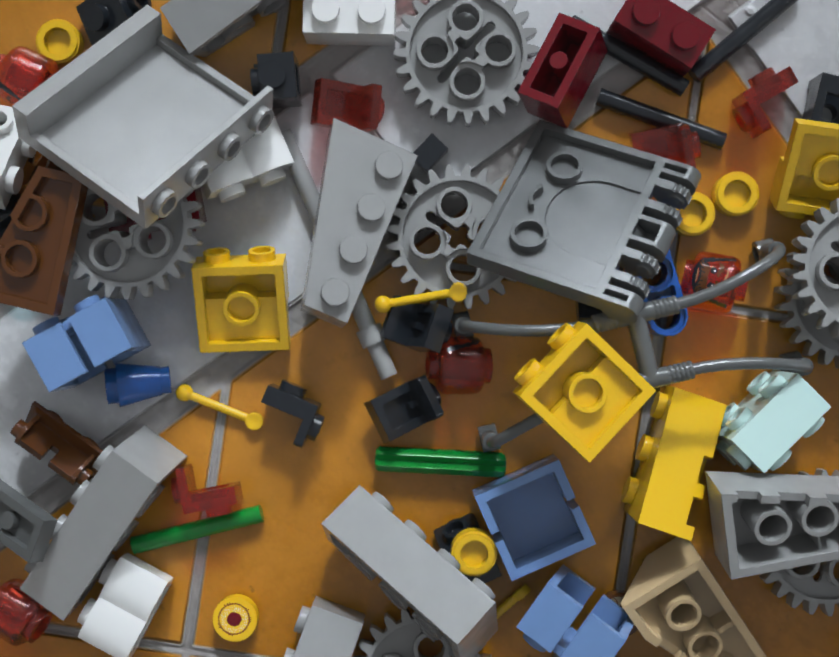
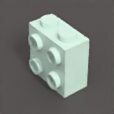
(770, 421)

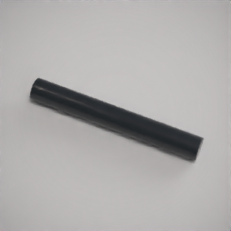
(738, 38)
(643, 64)
(657, 117)

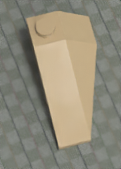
(684, 607)

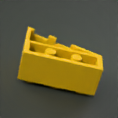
(673, 461)

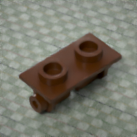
(47, 431)

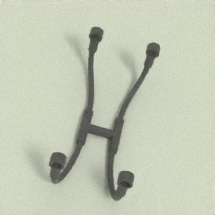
(765, 254)

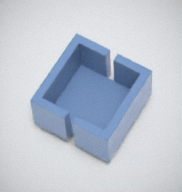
(79, 345)
(533, 517)
(556, 607)

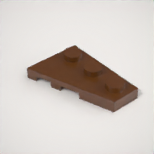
(41, 242)

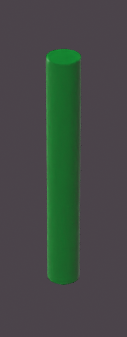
(196, 529)

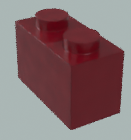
(662, 32)
(563, 70)

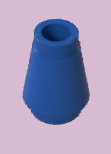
(135, 383)

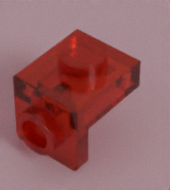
(763, 87)
(347, 102)
(669, 141)
(215, 499)

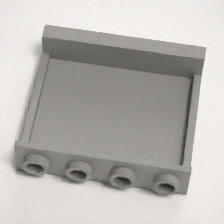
(140, 119)

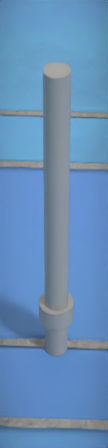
(369, 331)

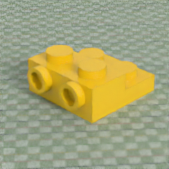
(809, 171)
(241, 300)
(582, 389)

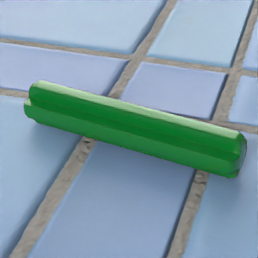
(440, 461)

